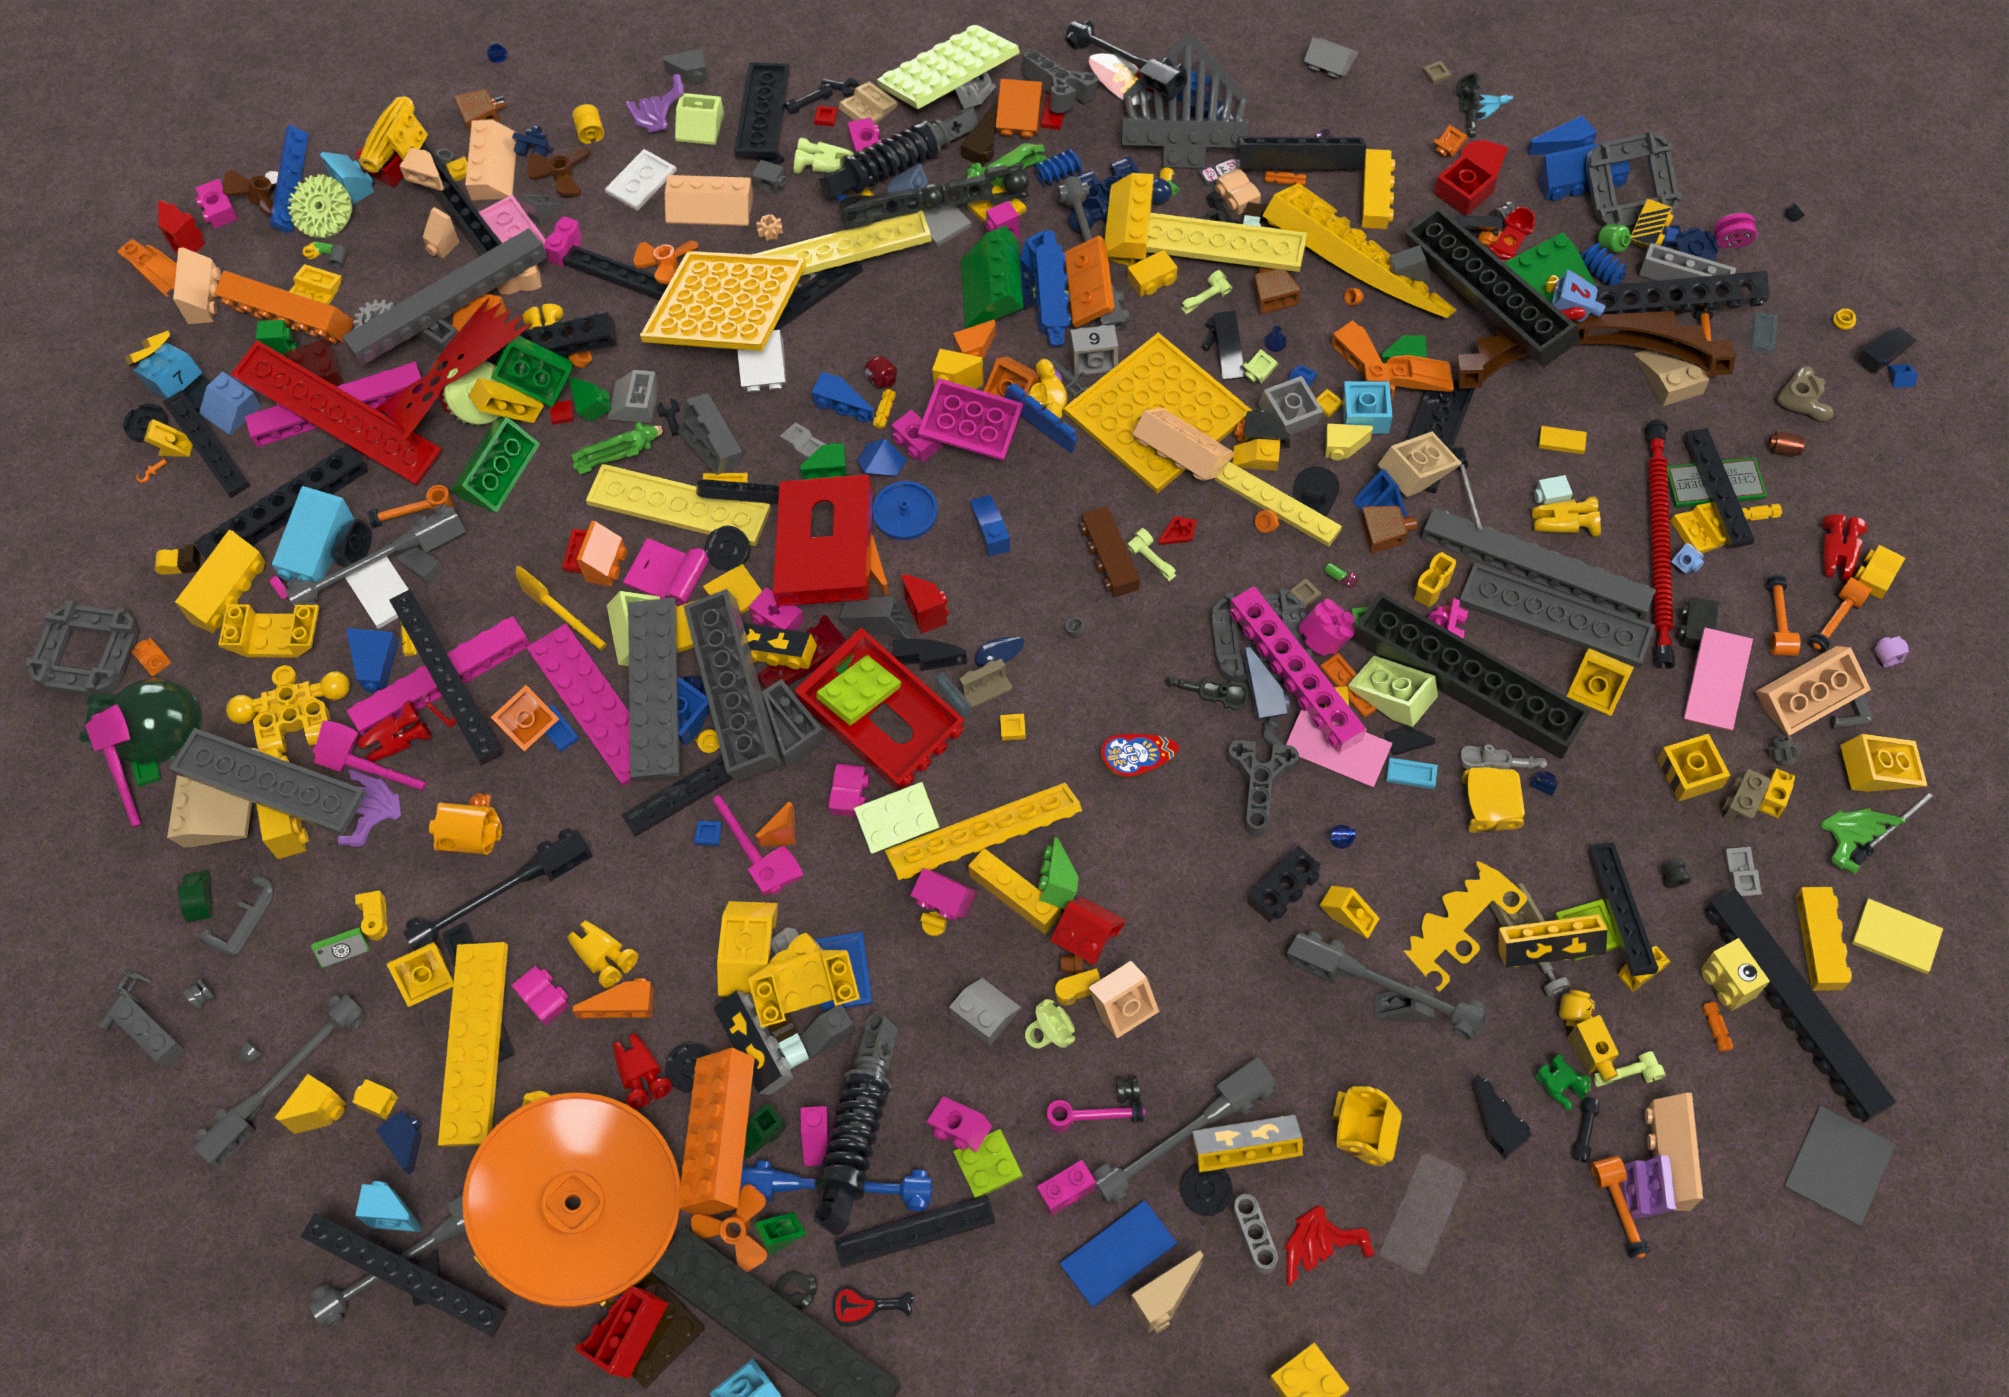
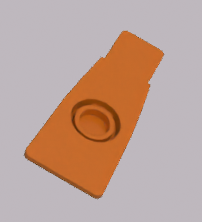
(151, 265)
(1412, 373)

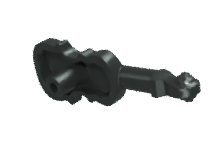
(1469, 102)
(1232, 695)

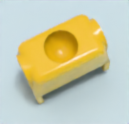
(1494, 799)
(1368, 1126)

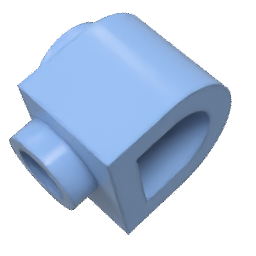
(1688, 559)

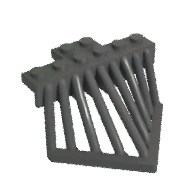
(1183, 136)

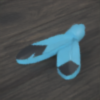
(1491, 104)

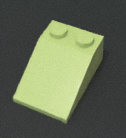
(1395, 689)

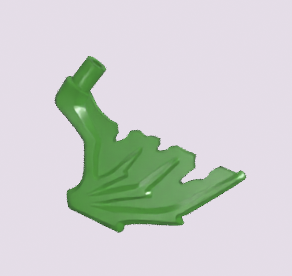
(1855, 828)

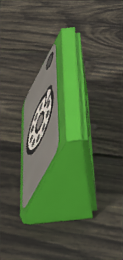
(340, 947)

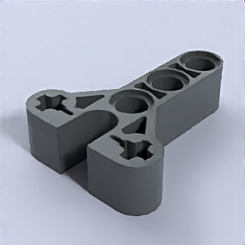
(1060, 83)
(1271, 771)

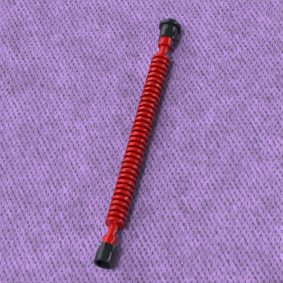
(1660, 543)

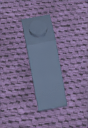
(1265, 691)

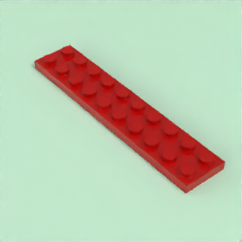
(336, 413)

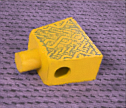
(1594, 1047)

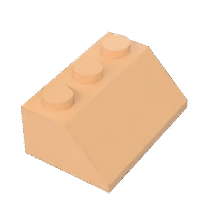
(196, 286)

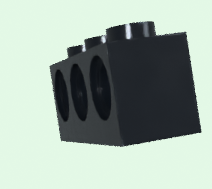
(1285, 873)

